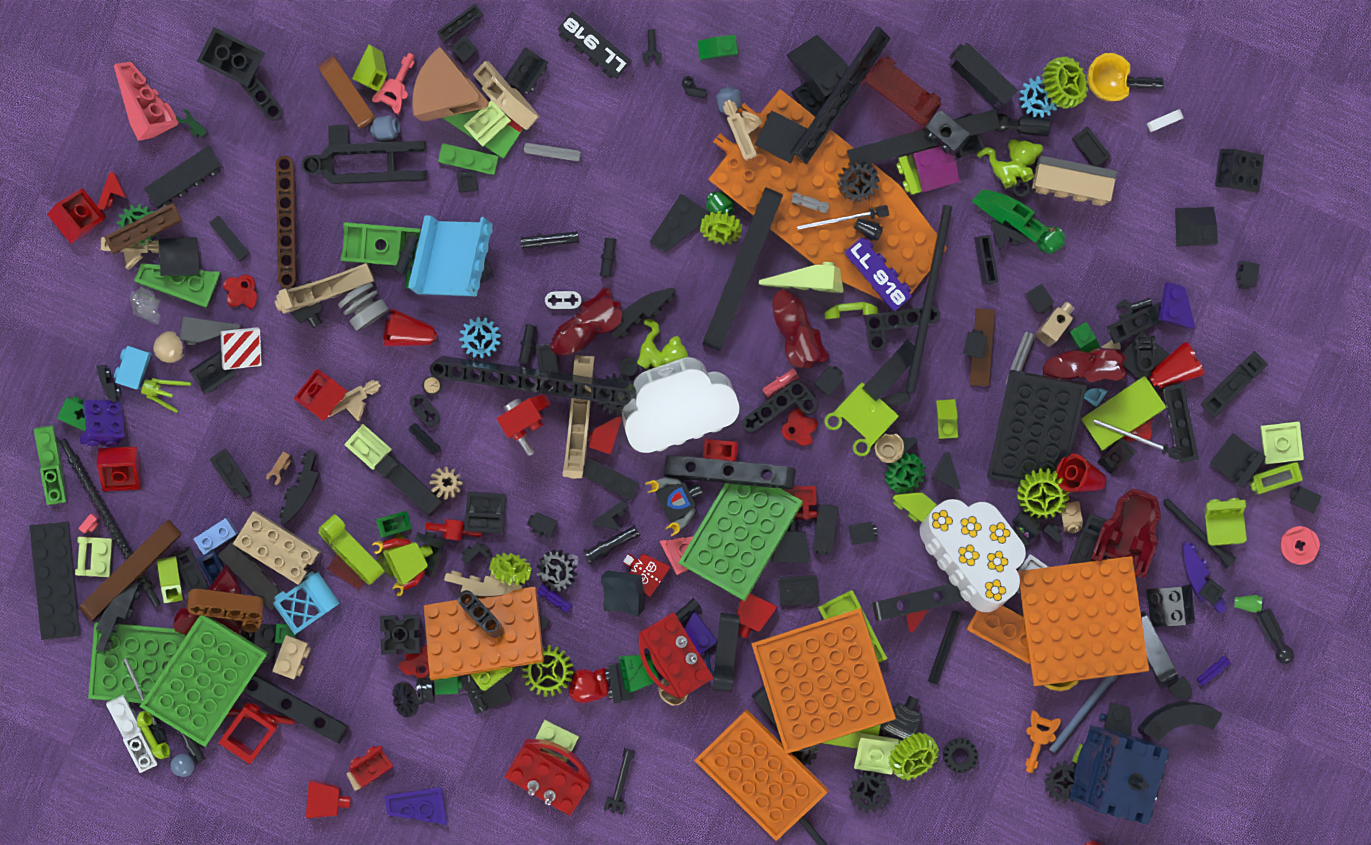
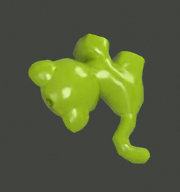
(1021, 154)
(652, 357)

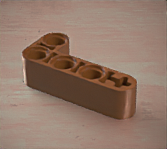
(346, 92)
(227, 605)

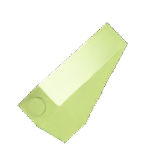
(818, 277)

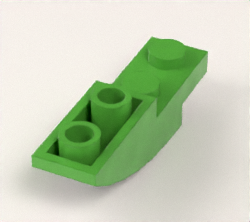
(51, 464)

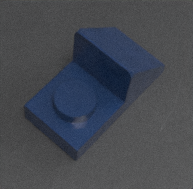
(211, 565)

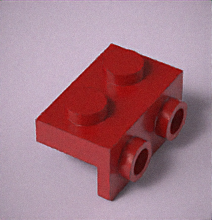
(370, 766)

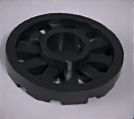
(405, 699)

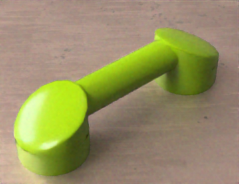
(867, 308)
(158, 750)

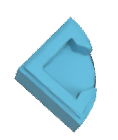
(1094, 395)

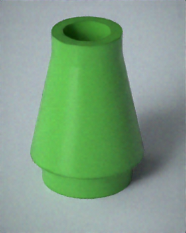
(1250, 603)

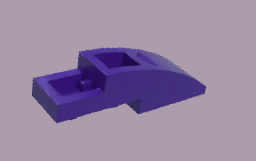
(1196, 571)

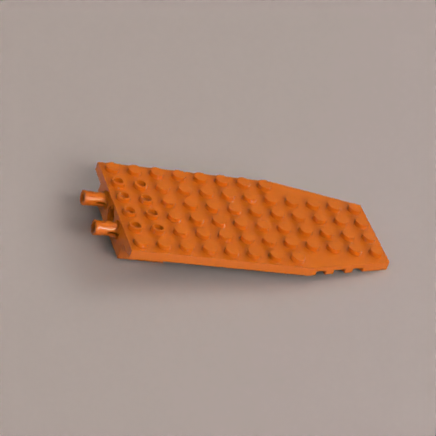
(906, 237)

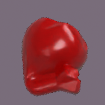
(588, 685)

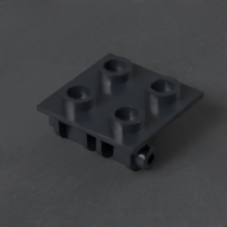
(487, 699)

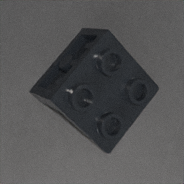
(1239, 170)
(1237, 460)
(1171, 606)

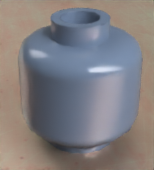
(726, 94)
(385, 128)

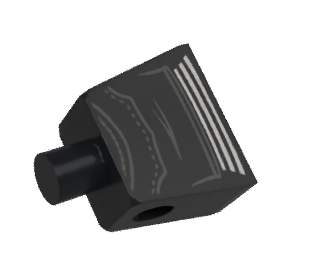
(906, 720)

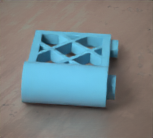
(319, 594)

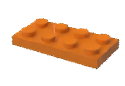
(1003, 630)

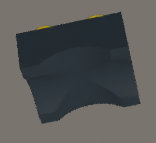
(623, 592)

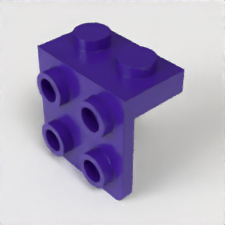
(102, 423)

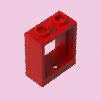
(239, 748)

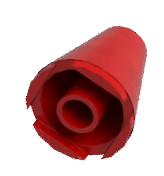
(407, 331)
(1177, 367)
(1079, 474)

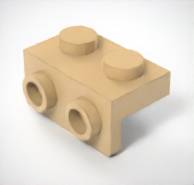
(291, 657)

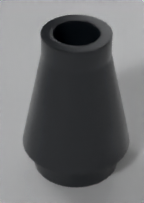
(870, 229)

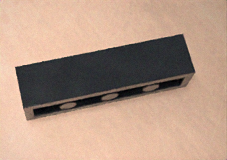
(460, 23)
(229, 238)

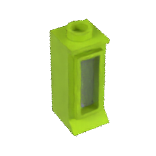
(1275, 478)

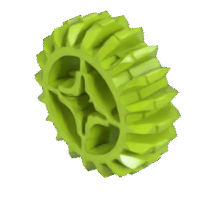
(1064, 82)
(1025, 496)
(536, 683)
(913, 756)

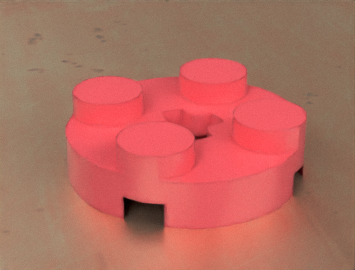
(1293, 554)

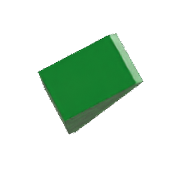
(393, 524)

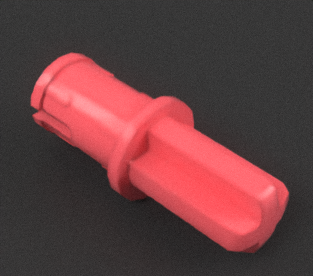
(780, 383)

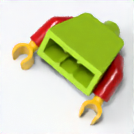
(405, 561)

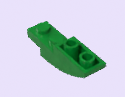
(1014, 212)

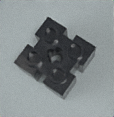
(392, 626)

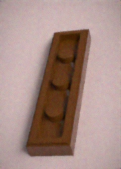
(143, 228)
(981, 367)

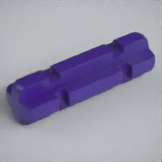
(554, 599)
(1213, 670)

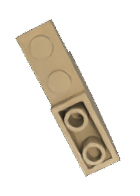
(505, 97)
(489, 587)

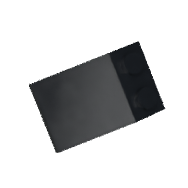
(230, 57)
(818, 66)

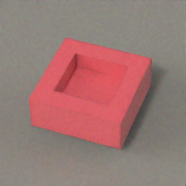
(89, 524)

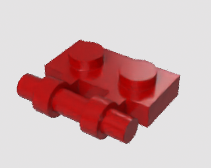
(808, 496)

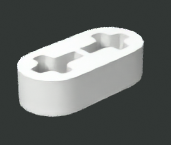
(1165, 120)
(563, 295)

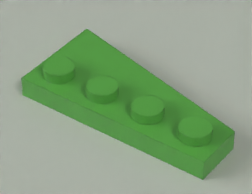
(191, 288)

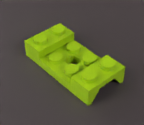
(846, 603)

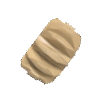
(441, 476)

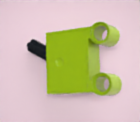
(866, 415)

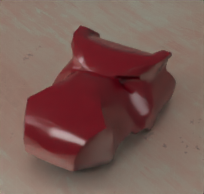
(596, 317)
(802, 342)
(1095, 365)
(1131, 531)

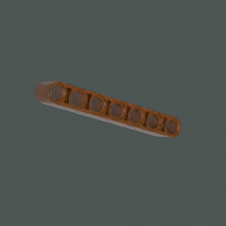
(290, 231)
(130, 570)

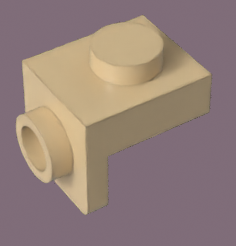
(1072, 517)

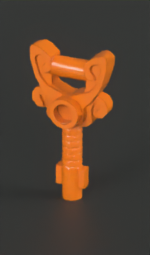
(1039, 737)

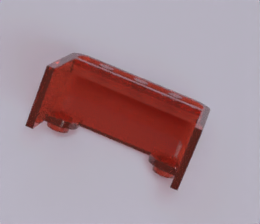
(902, 91)

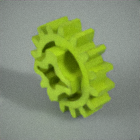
(721, 228)
(510, 568)

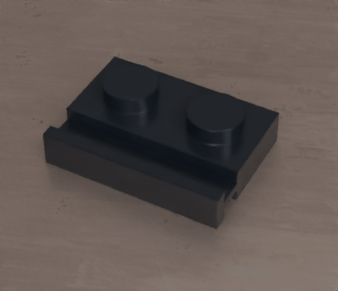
(798, 590)

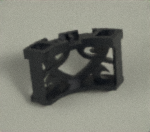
(1176, 714)

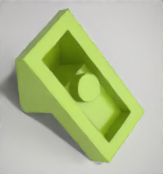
(947, 418)

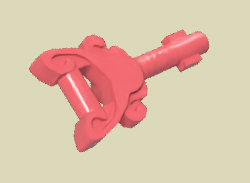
(395, 86)

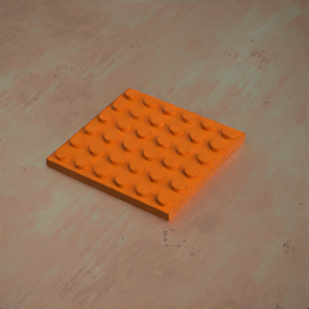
(1083, 621)
(823, 681)

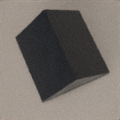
(946, 472)

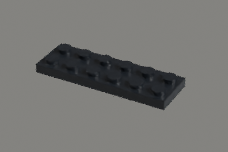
(55, 580)

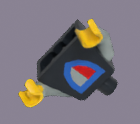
(676, 500)

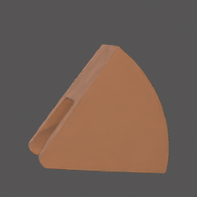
(444, 89)

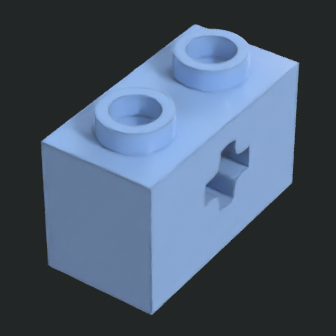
(216, 536)

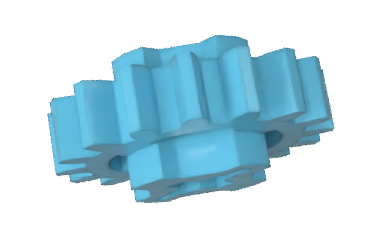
(1034, 86)
(488, 336)

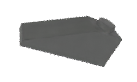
(201, 330)

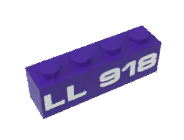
(877, 274)

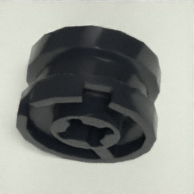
(425, 690)

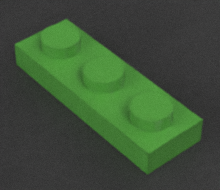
(468, 159)

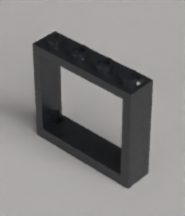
(982, 76)

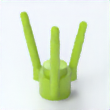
(152, 389)

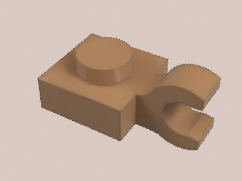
(282, 463)

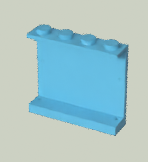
(450, 257)

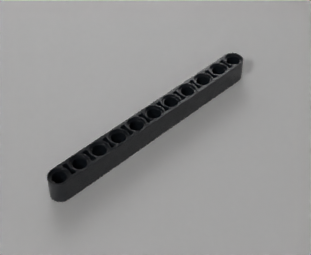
(540, 376)

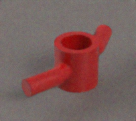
(451, 529)

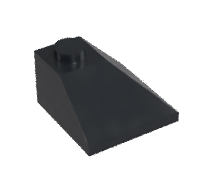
(1195, 226)

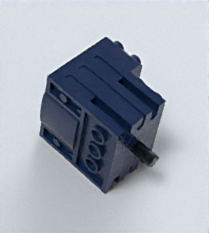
(1119, 774)

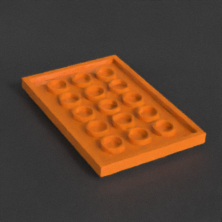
(462, 647)
(760, 775)

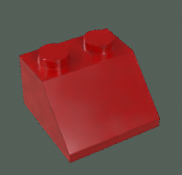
(76, 215)
(320, 395)
(119, 468)

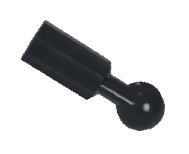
(1024, 125)
(1273, 632)

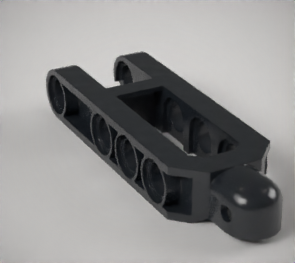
(322, 163)

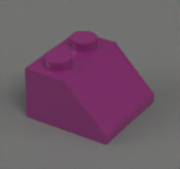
(935, 169)

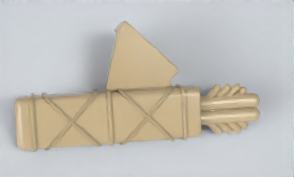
(742, 128)
(133, 253)
(353, 399)

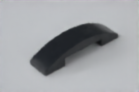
(1134, 323)
(890, 371)
(1233, 384)
(1087, 539)

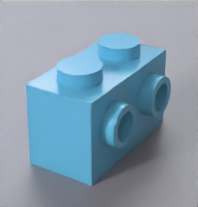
(132, 367)

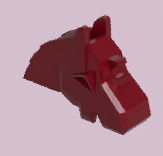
(224, 582)

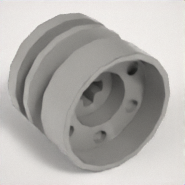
(363, 306)

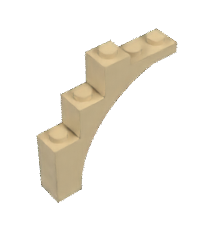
(318, 291)
(578, 423)

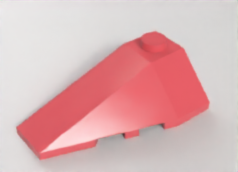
(145, 110)

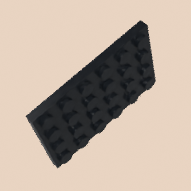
(1035, 425)

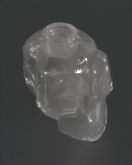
(145, 305)

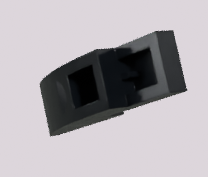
(648, 305)
(299, 495)
(119, 609)

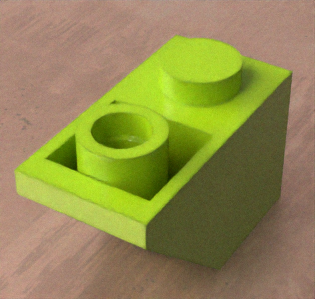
(371, 69)
(916, 503)
(169, 579)

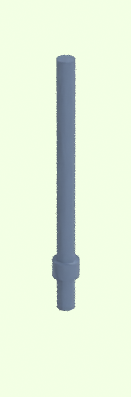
(1082, 712)

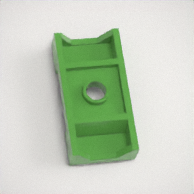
(361, 240)

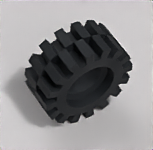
(964, 766)

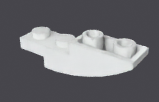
(132, 735)

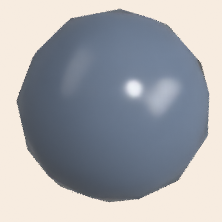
(182, 765)

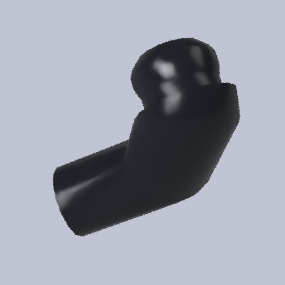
(691, 89)

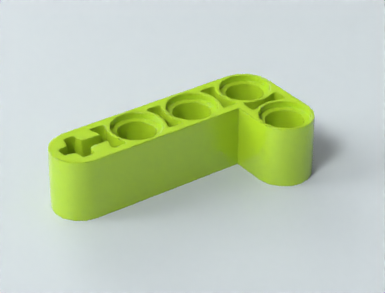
(336, 536)

